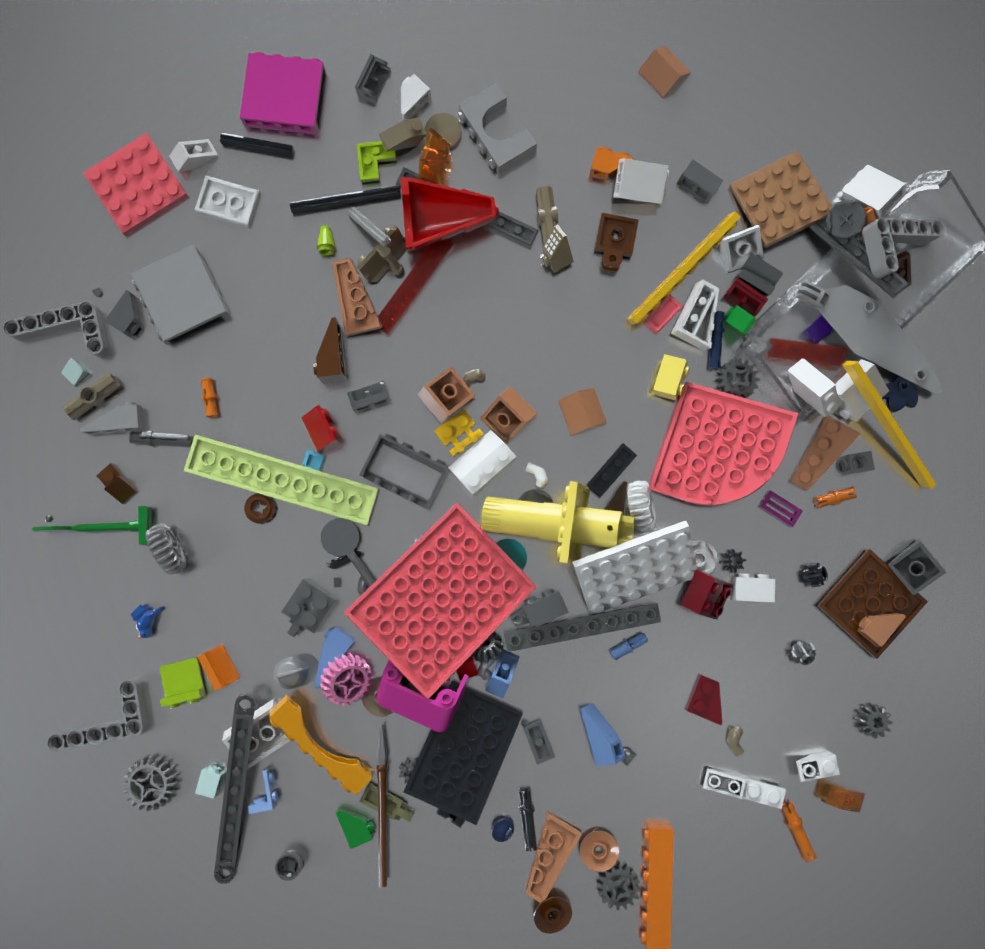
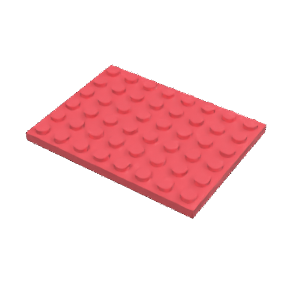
(440, 600)

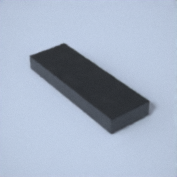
(611, 470)

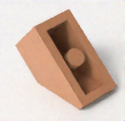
(880, 627)

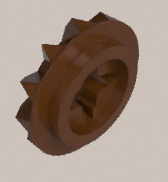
(252, 503)

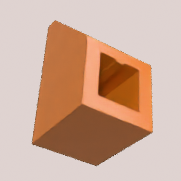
(606, 162)

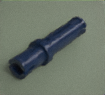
(716, 339)

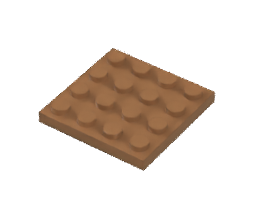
(781, 198)

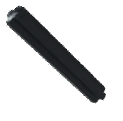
(256, 144)

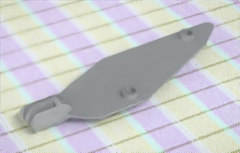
(871, 332)

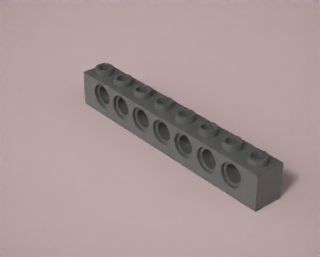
(582, 626)

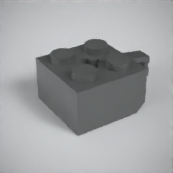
(297, 609)
(541, 610)

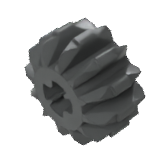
(489, 649)
(868, 724)

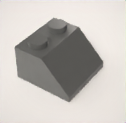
(916, 567)

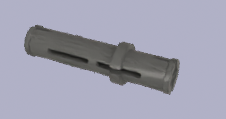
(137, 437)

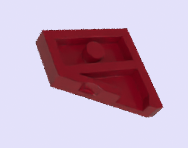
(706, 700)

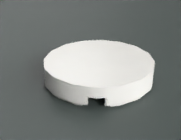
(708, 560)

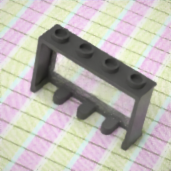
(404, 471)

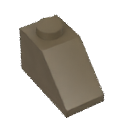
(403, 135)

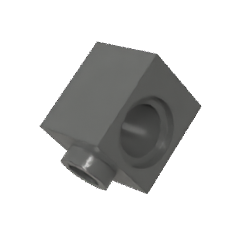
(865, 460)

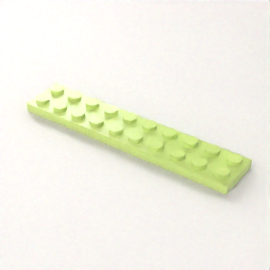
(281, 479)

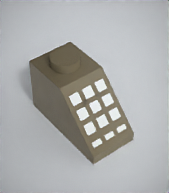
(557, 250)

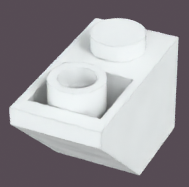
(817, 766)

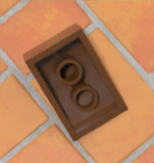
(330, 357)

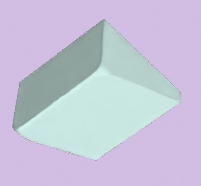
(74, 371)

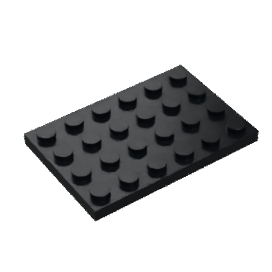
(463, 762)

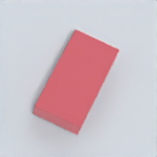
(663, 314)

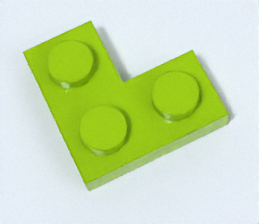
(368, 157)

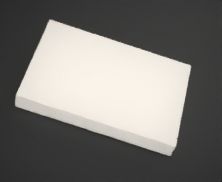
(227, 201)

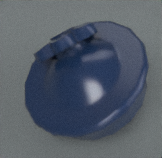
(502, 830)

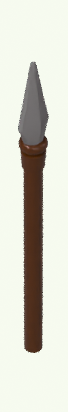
(381, 757)

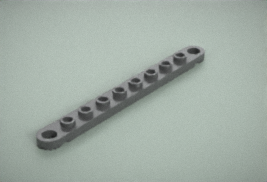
(234, 788)

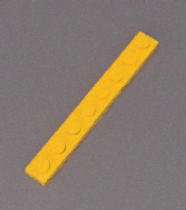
(687, 264)

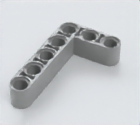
(884, 232)
(61, 322)
(107, 729)

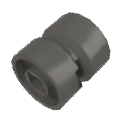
(290, 864)

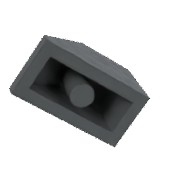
(125, 314)

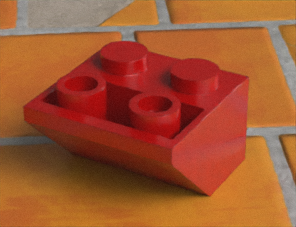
(321, 430)

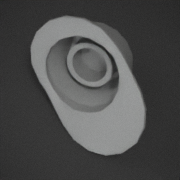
(296, 671)

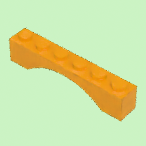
(348, 771)

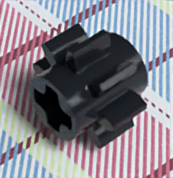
(738, 560)
(815, 575)

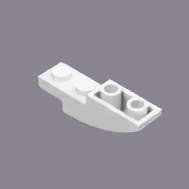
(744, 788)

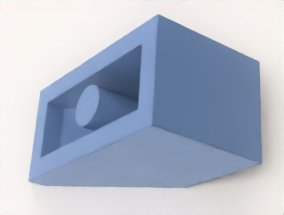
(502, 674)

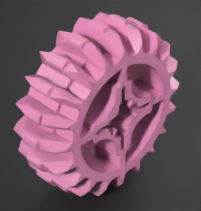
(342, 674)

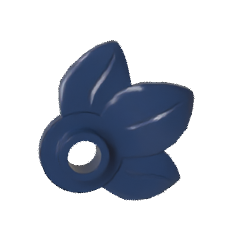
(901, 396)

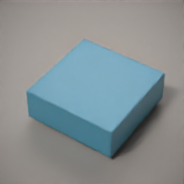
(313, 460)

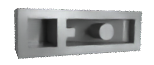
(117, 420)

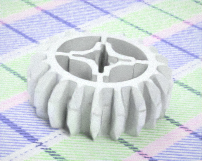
(641, 506)

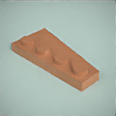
(354, 301)
(825, 448)
(552, 854)

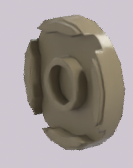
(446, 126)

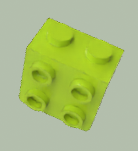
(182, 683)

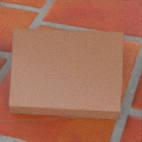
(663, 70)
(582, 411)

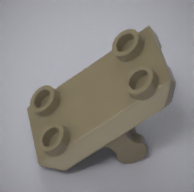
(383, 258)

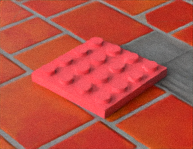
(135, 184)

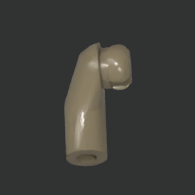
(473, 375)
(733, 740)

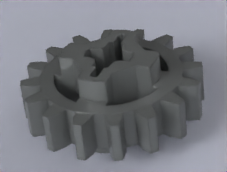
(733, 373)
(626, 891)

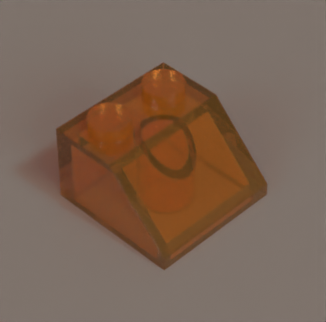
(434, 158)

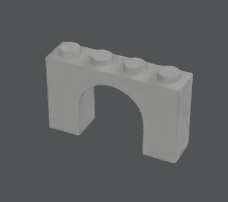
(500, 153)

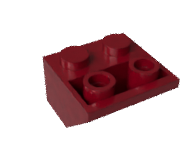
(707, 595)

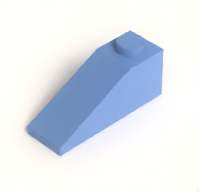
(335, 645)

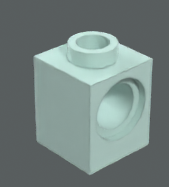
(210, 781)

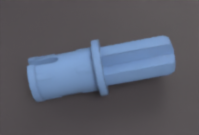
(627, 646)

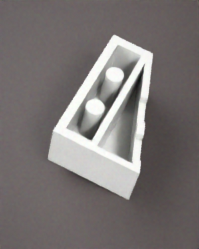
(697, 316)

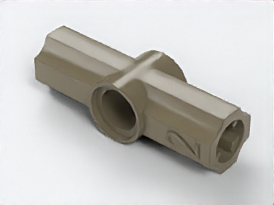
(546, 211)
(101, 389)

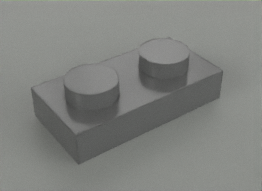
(539, 741)

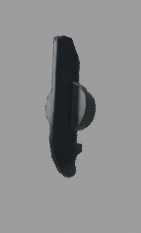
(341, 560)

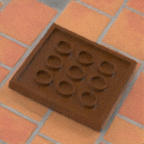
(866, 591)

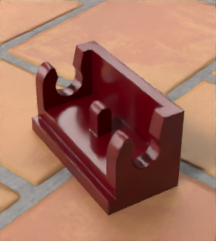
(744, 297)

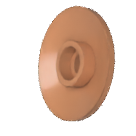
(599, 861)

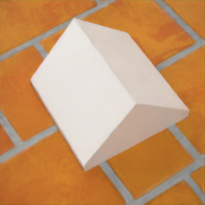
(739, 246)

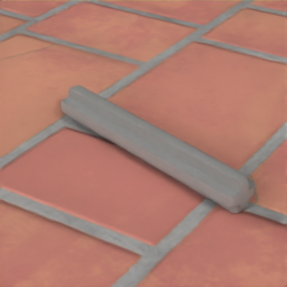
(369, 226)

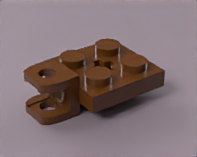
(614, 248)

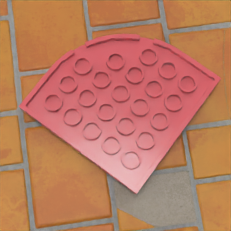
(721, 447)

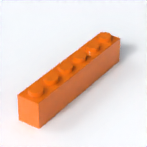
(658, 888)

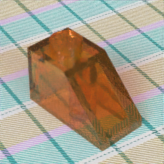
(842, 797)

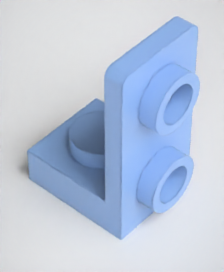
(261, 804)

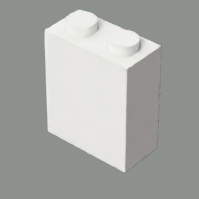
(641, 181)
(875, 190)
(814, 387)
(851, 401)

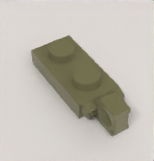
(395, 806)

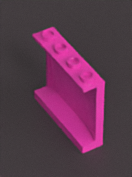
(281, 92)

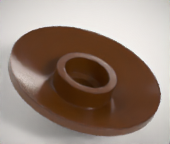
(553, 921)

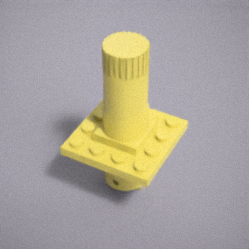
(567, 523)

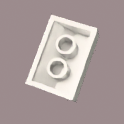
(482, 462)
(264, 737)

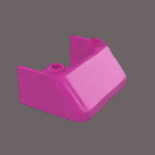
(414, 706)

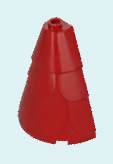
(441, 212)

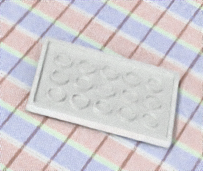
(636, 568)

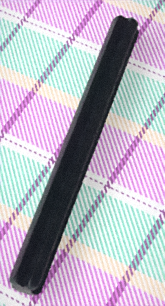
(345, 199)

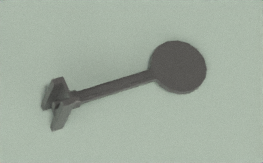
(341, 538)

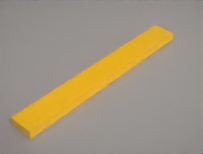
(889, 424)

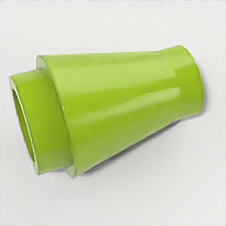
(325, 241)

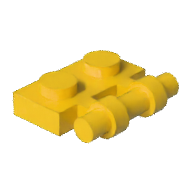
(456, 427)

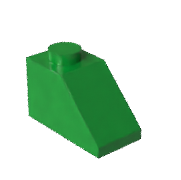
(740, 319)
(355, 827)

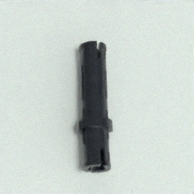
(527, 819)

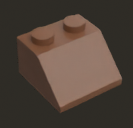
(446, 394)
(508, 415)

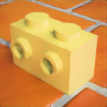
(670, 377)

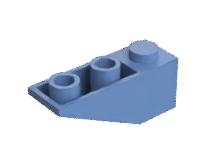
(604, 741)

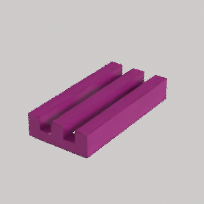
(767, 500)

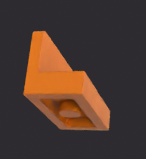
(218, 667)

